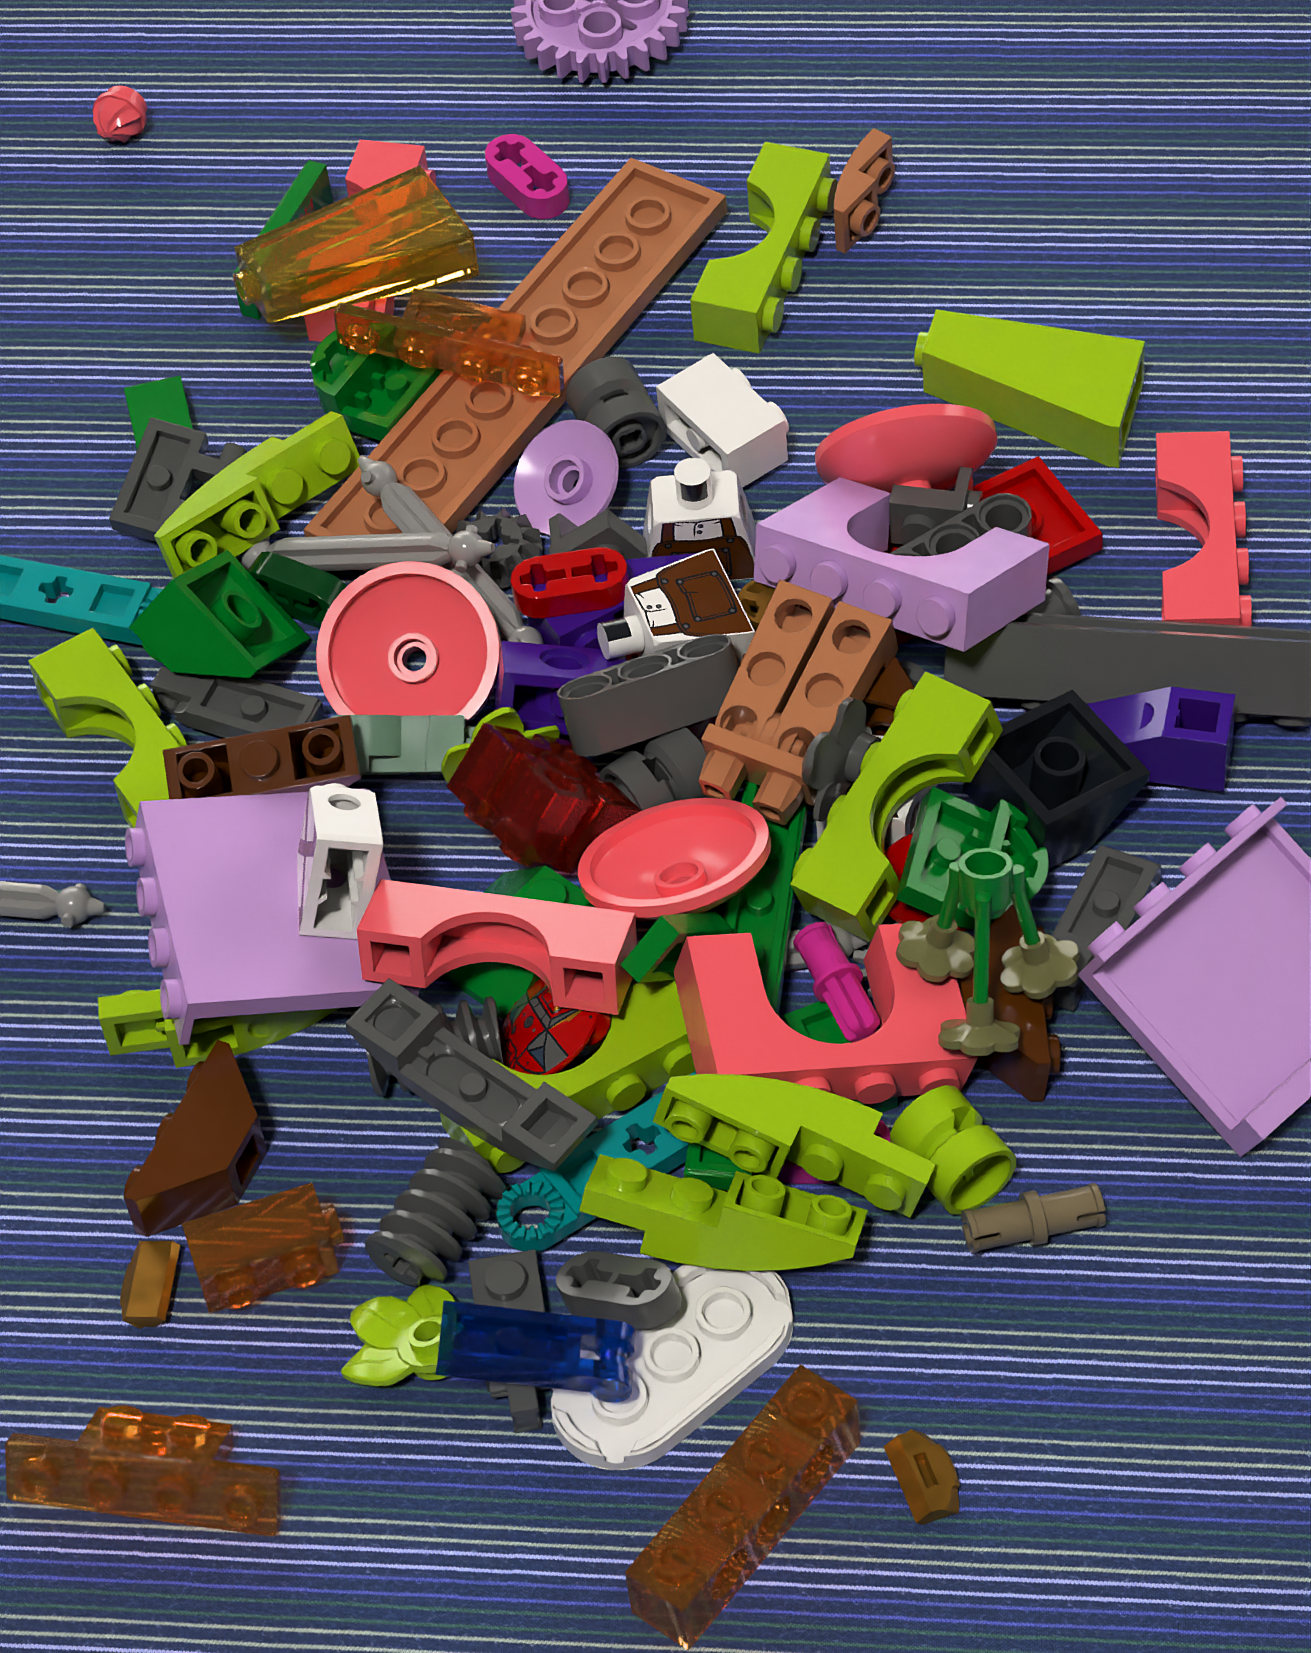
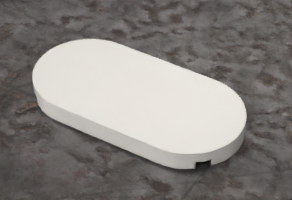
(683, 1371)

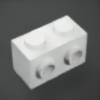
(723, 420)

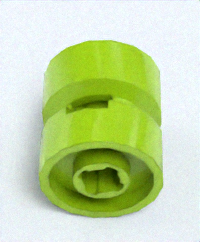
(968, 1156)

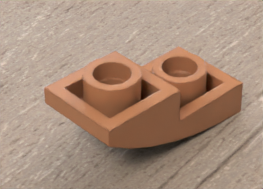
(856, 198)

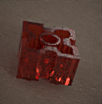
(536, 796)

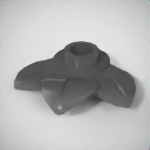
(836, 756)

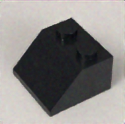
(1061, 773)

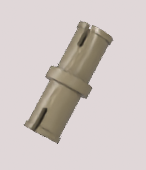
(1033, 1218)

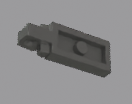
(231, 704)
(1103, 896)
(511, 1283)

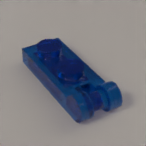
(536, 1349)

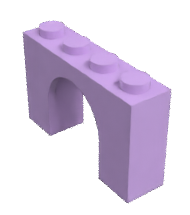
(956, 598)

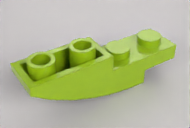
(255, 491)
(136, 1024)
(774, 1120)
(745, 1229)

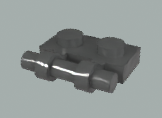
(163, 476)

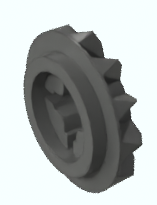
(519, 543)

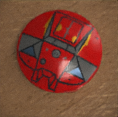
(547, 1037)

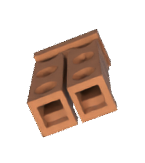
(790, 693)

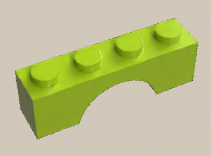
(745, 293)
(93, 694)
(934, 739)
(639, 1055)

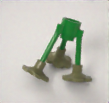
(985, 886)

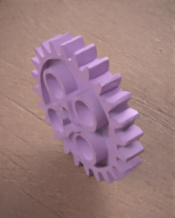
(598, 33)

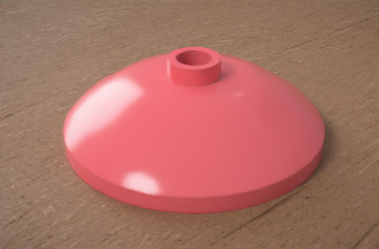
(908, 447)
(389, 617)
(675, 858)

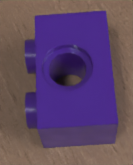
(534, 673)

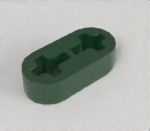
(297, 587)

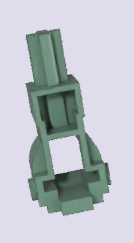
(406, 742)

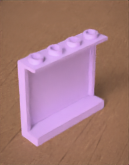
(226, 911)
(1222, 978)

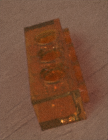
(743, 1507)

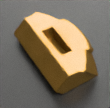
(149, 1283)
(924, 1476)

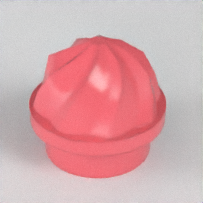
(119, 113)

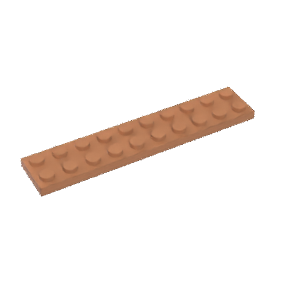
(574, 307)

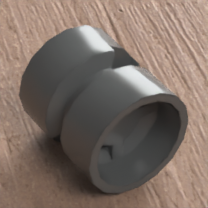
(617, 402)
(663, 773)

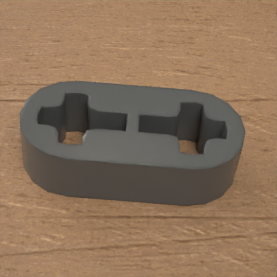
(619, 1289)

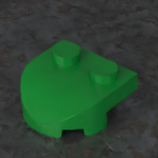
(366, 388)
(951, 828)

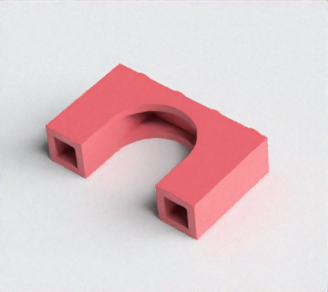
(740, 1033)

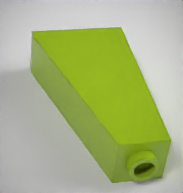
(1037, 379)

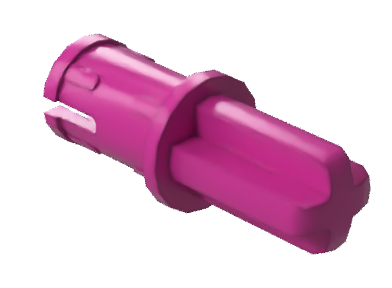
(837, 981)

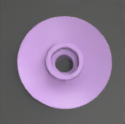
(553, 465)

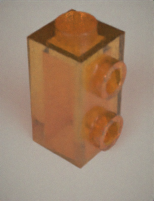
(264, 1247)

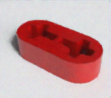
(569, 582)

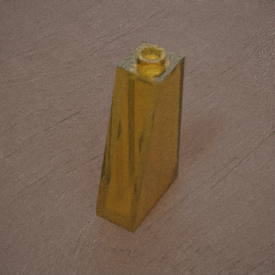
(358, 250)

